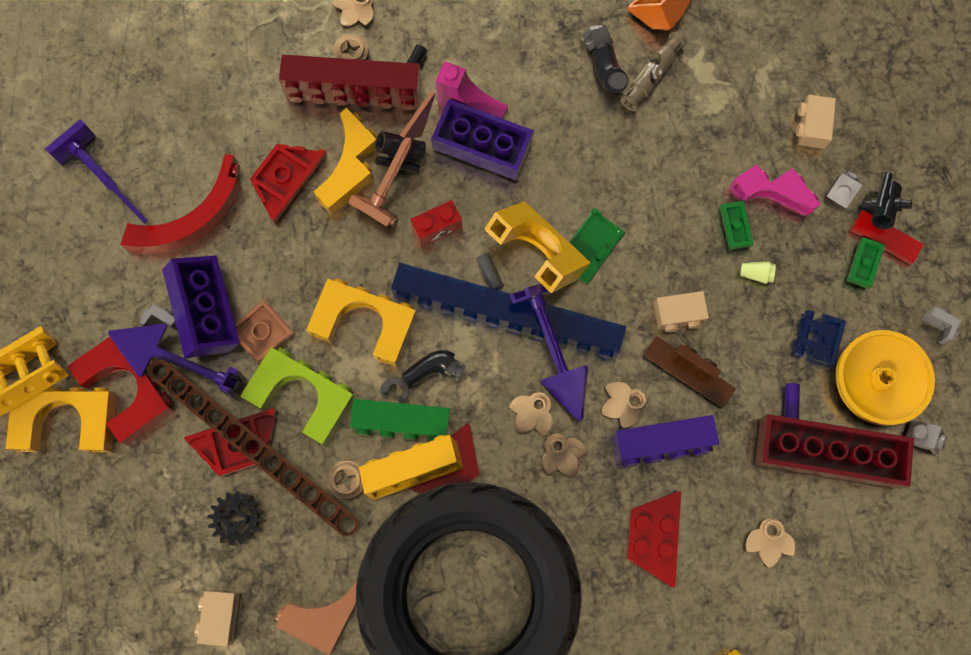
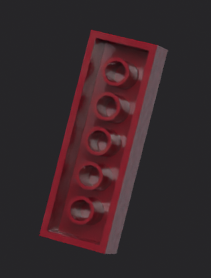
(350, 81)
(835, 451)

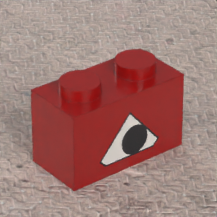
(436, 223)

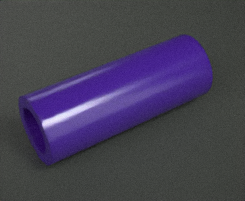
(792, 400)

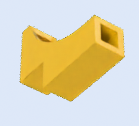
(352, 171)

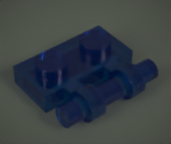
(827, 338)

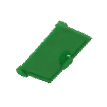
(596, 240)

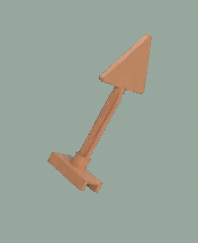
(374, 206)

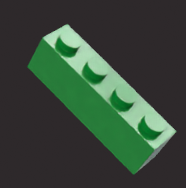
(399, 419)

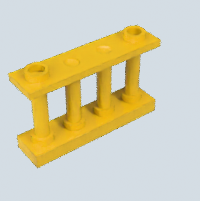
(15, 357)

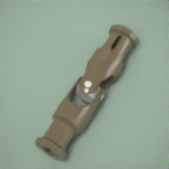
(654, 69)

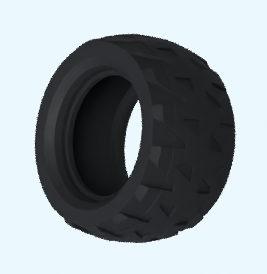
(457, 508)

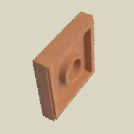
(262, 330)

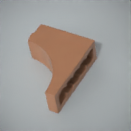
(318, 626)

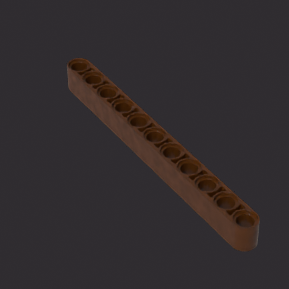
(243, 442)

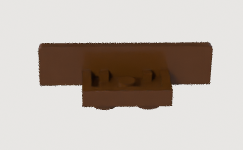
(691, 369)

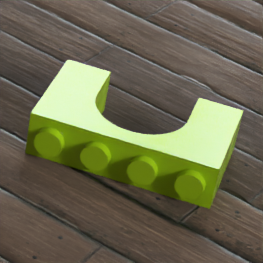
(278, 369)

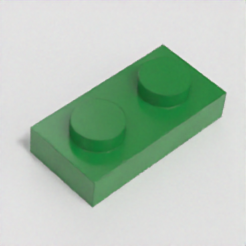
(736, 225)
(865, 263)

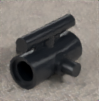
(389, 144)
(887, 203)

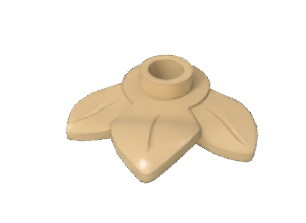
(354, 11)
(620, 403)
(530, 416)
(565, 457)
(770, 546)

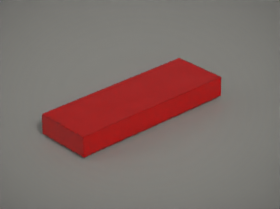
(895, 241)

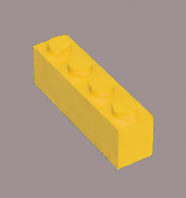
(410, 467)

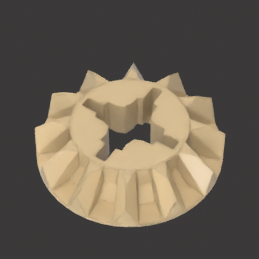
(356, 42)
(335, 476)

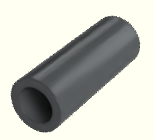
(490, 271)

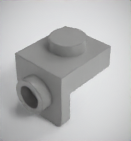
(845, 188)
(154, 313)
(944, 321)
(927, 436)

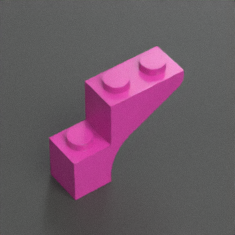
(787, 189)

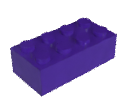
(482, 139)
(200, 306)
(663, 440)

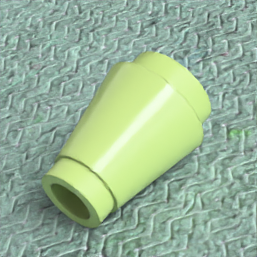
(759, 271)

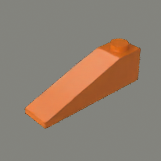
(659, 13)

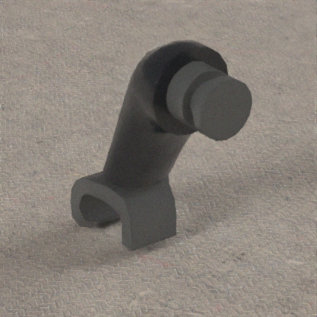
(605, 60)
(433, 363)

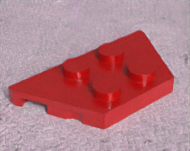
(284, 175)
(467, 453)
(221, 454)
(655, 536)

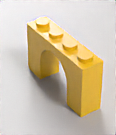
(522, 222)
(339, 298)
(94, 408)

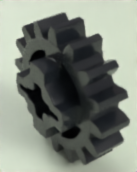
(234, 528)

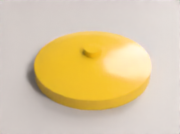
(885, 378)

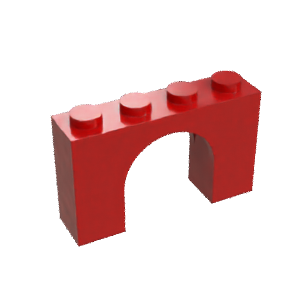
(149, 405)

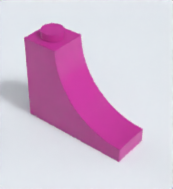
(456, 85)

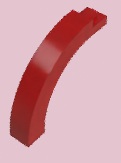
(193, 225)

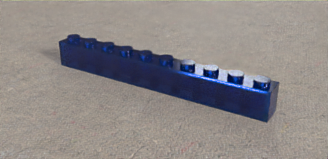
(497, 309)

